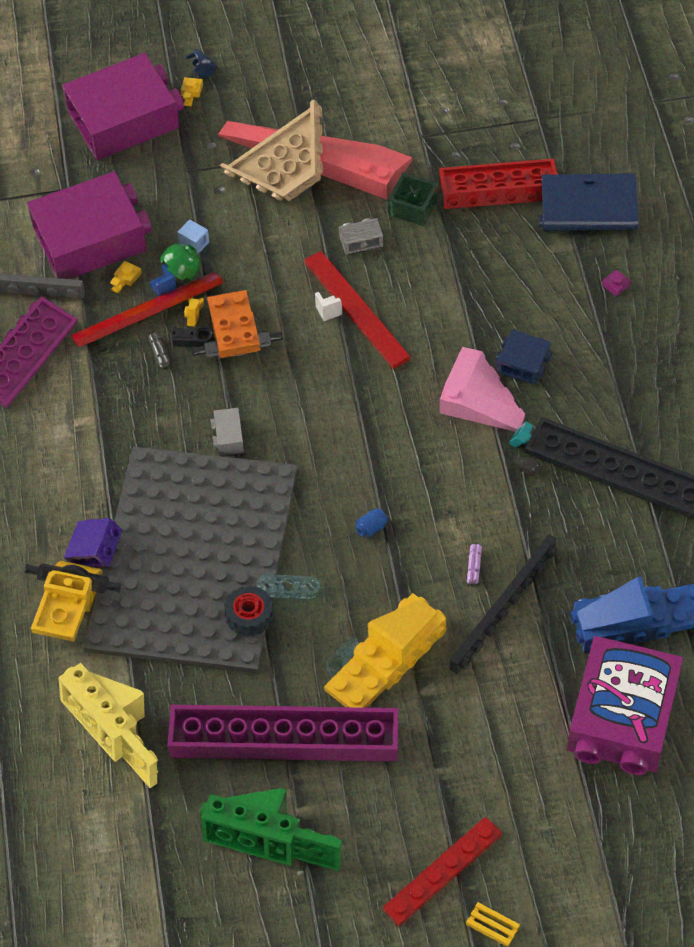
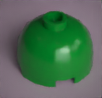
(182, 261)

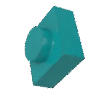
(522, 435)

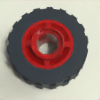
(248, 599)

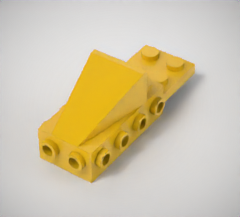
(388, 652)

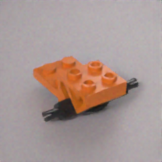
(234, 327)

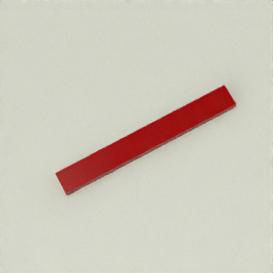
(146, 309)
(357, 310)

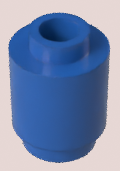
(371, 523)

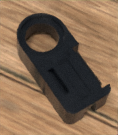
(189, 337)

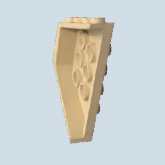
(286, 159)

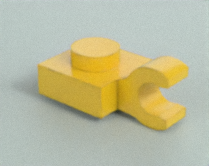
(191, 88)
(125, 274)
(192, 311)

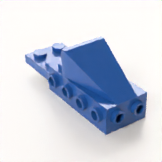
(634, 614)

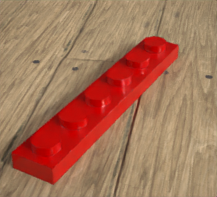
(442, 871)

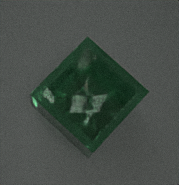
(413, 199)

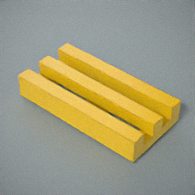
(496, 916)

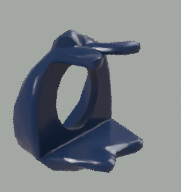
(205, 66)

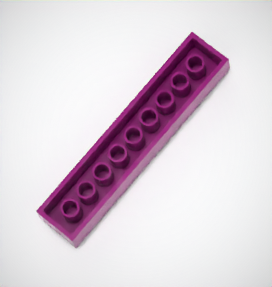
(283, 733)

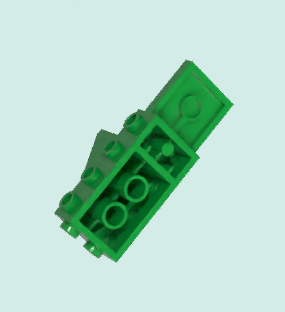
(262, 816)

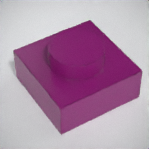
(616, 283)

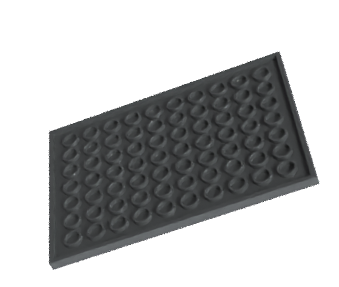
(185, 543)

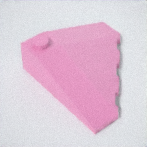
(478, 395)

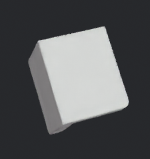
(328, 307)

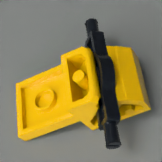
(67, 596)

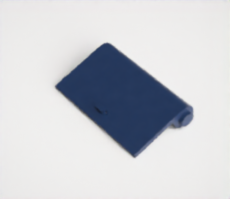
(589, 202)

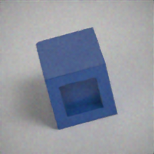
(163, 283)

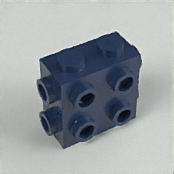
(523, 357)

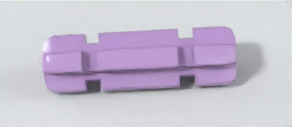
(474, 564)

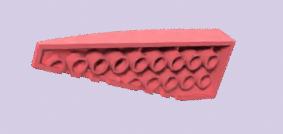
(346, 161)

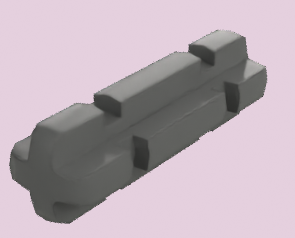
(159, 350)

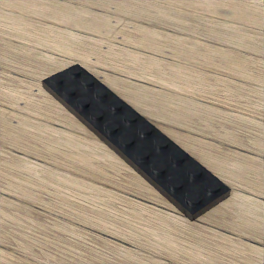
(613, 466)

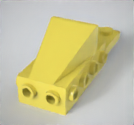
(110, 716)

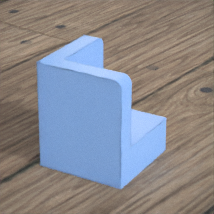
(193, 234)

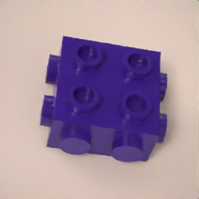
(93, 542)

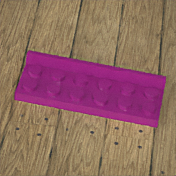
(30, 346)

